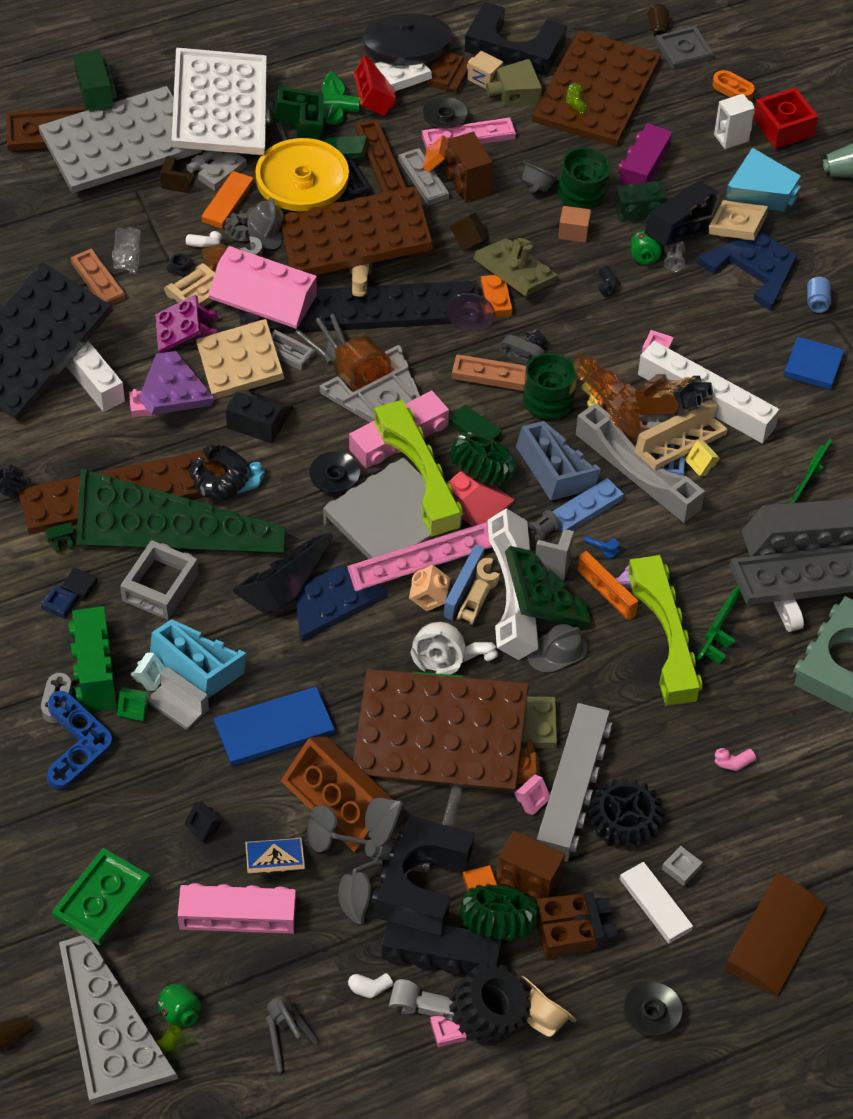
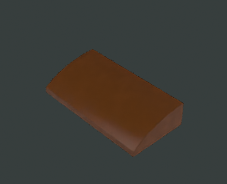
(775, 935)

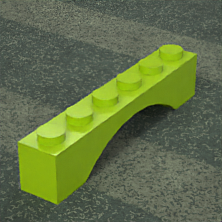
(398, 429)
(651, 585)

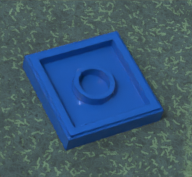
(813, 363)

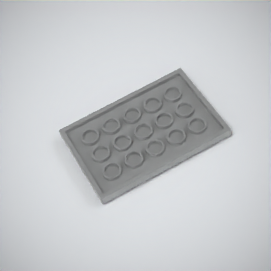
(114, 140)

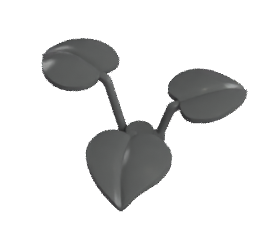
(380, 821)

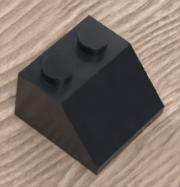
(256, 415)

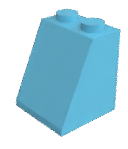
(764, 183)

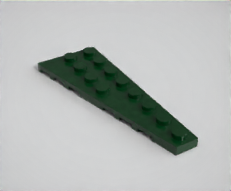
(133, 515)

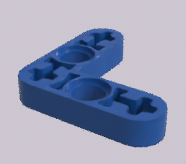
(84, 745)

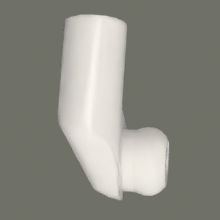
(204, 241)
(478, 648)
(367, 987)

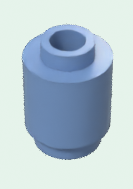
(819, 294)

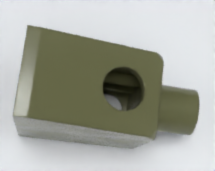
(516, 85)

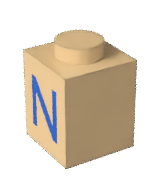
(483, 69)

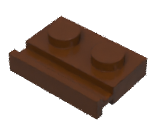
(449, 72)

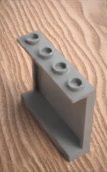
(383, 511)

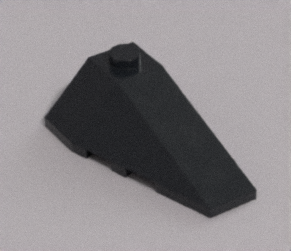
(285, 578)

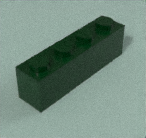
(94, 80)

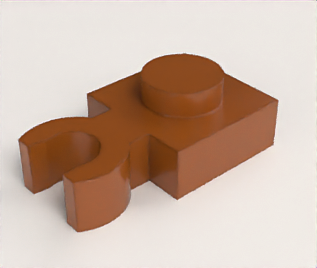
(528, 763)

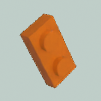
(496, 292)

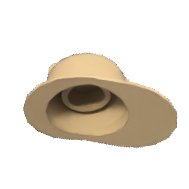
(545, 1014)

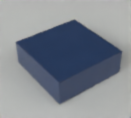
(59, 602)

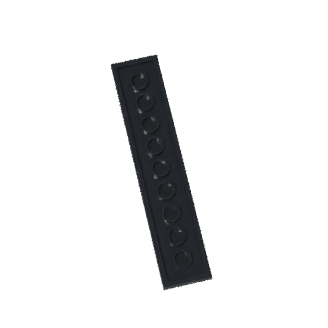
(380, 307)

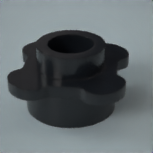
(180, 264)

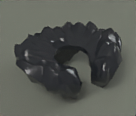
(222, 486)

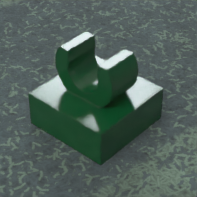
(59, 533)

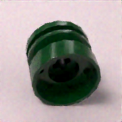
(583, 178)
(549, 386)

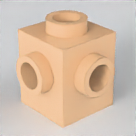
(429, 588)

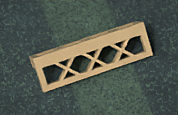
(674, 432)

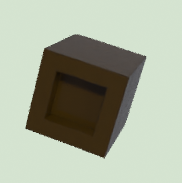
(173, 179)
(469, 231)

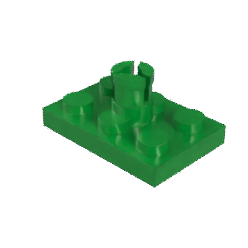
(101, 896)

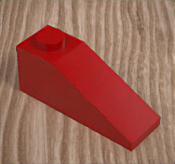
(373, 87)

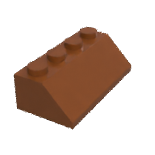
(331, 779)

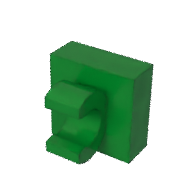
(132, 704)

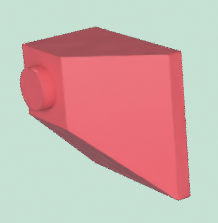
(478, 499)

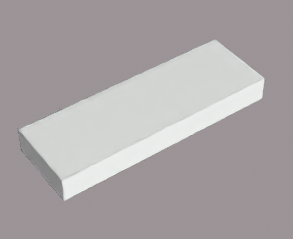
(656, 902)

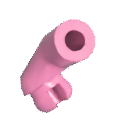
(732, 762)

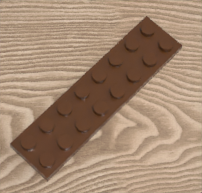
(58, 501)

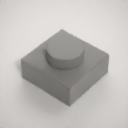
(682, 865)

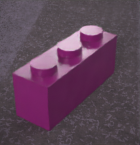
(645, 156)

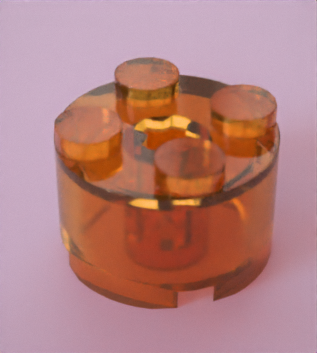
(361, 362)

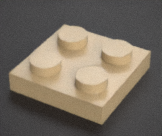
(738, 220)

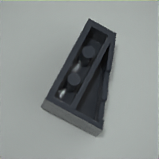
(683, 215)

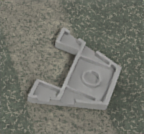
(385, 390)

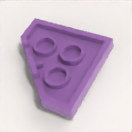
(173, 386)

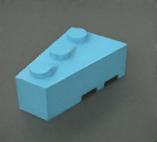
(195, 658)

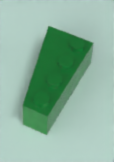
(93, 660)

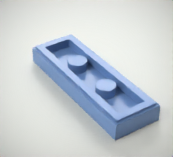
(463, 583)

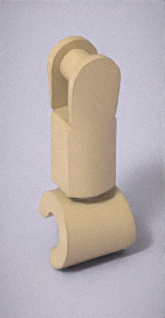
(359, 278)
(483, 583)

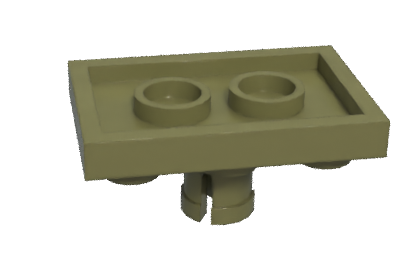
(516, 265)
(540, 722)

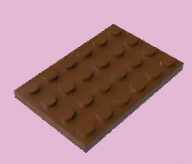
(612, 84)
(356, 232)
(441, 730)

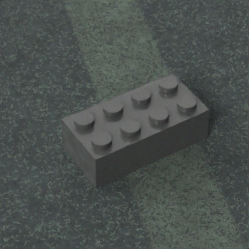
(799, 527)

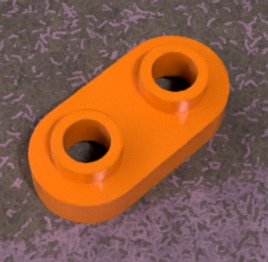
(732, 85)

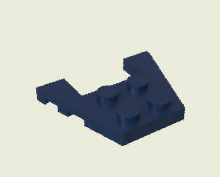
(760, 258)

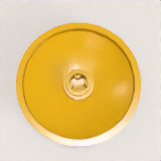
(302, 174)

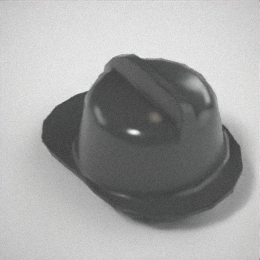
(537, 177)
(266, 223)
(558, 649)

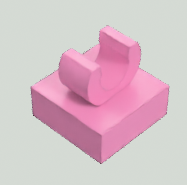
(137, 407)
(533, 794)

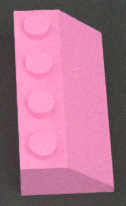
(263, 287)

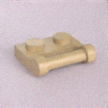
(200, 288)

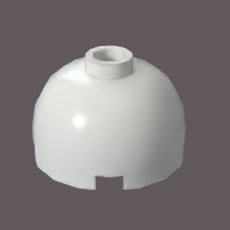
(438, 648)

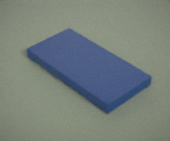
(273, 726)

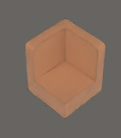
(574, 224)

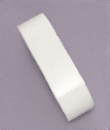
(790, 614)

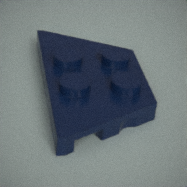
(331, 600)

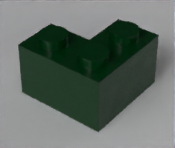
(300, 109)

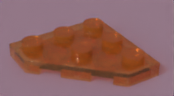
(610, 391)

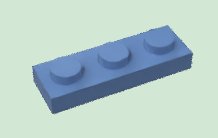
(588, 505)

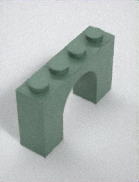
(818, 671)

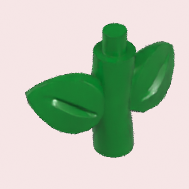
(336, 100)

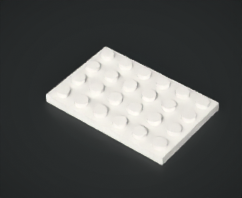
(219, 101)

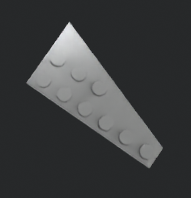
(111, 1037)

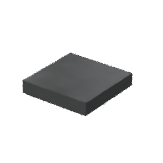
(684, 47)

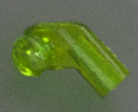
(573, 97)
(169, 1038)

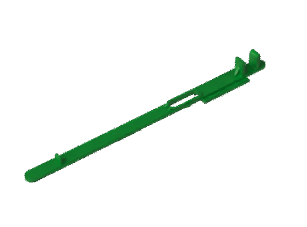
(714, 631)

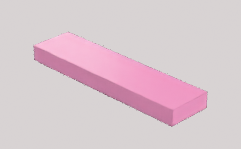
(485, 131)

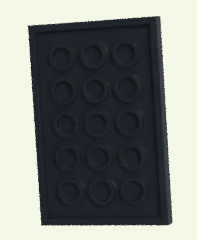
(41, 334)

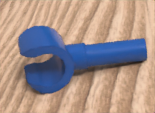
(608, 549)

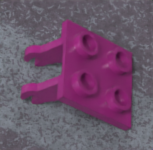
(182, 323)

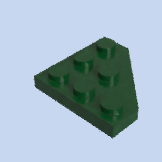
(542, 592)

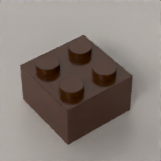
(469, 167)
(530, 867)

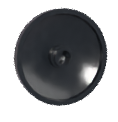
(407, 39)

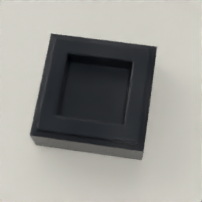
(79, 583)

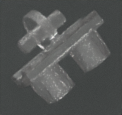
(126, 249)

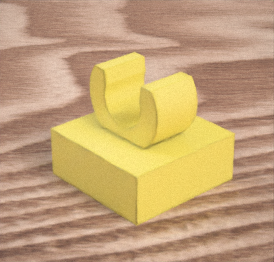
(701, 458)

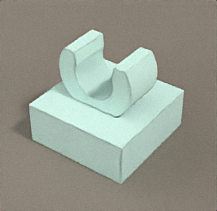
(148, 671)

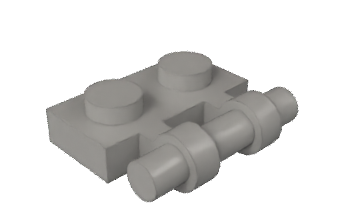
(218, 171)

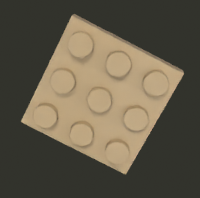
(239, 359)

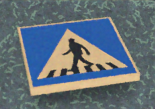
(274, 855)

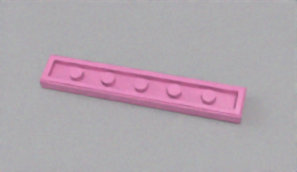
(418, 556)

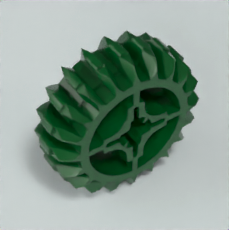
(483, 459)
(499, 912)

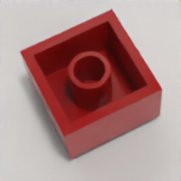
(785, 118)

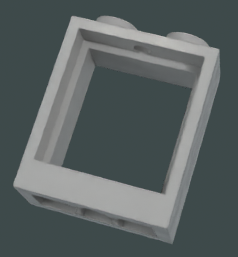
(150, 599)

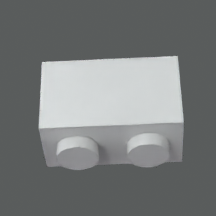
(734, 121)

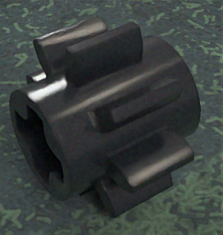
(12, 480)

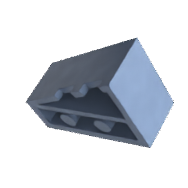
(554, 463)

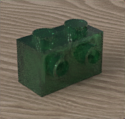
(638, 200)

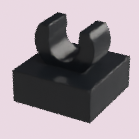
(202, 821)

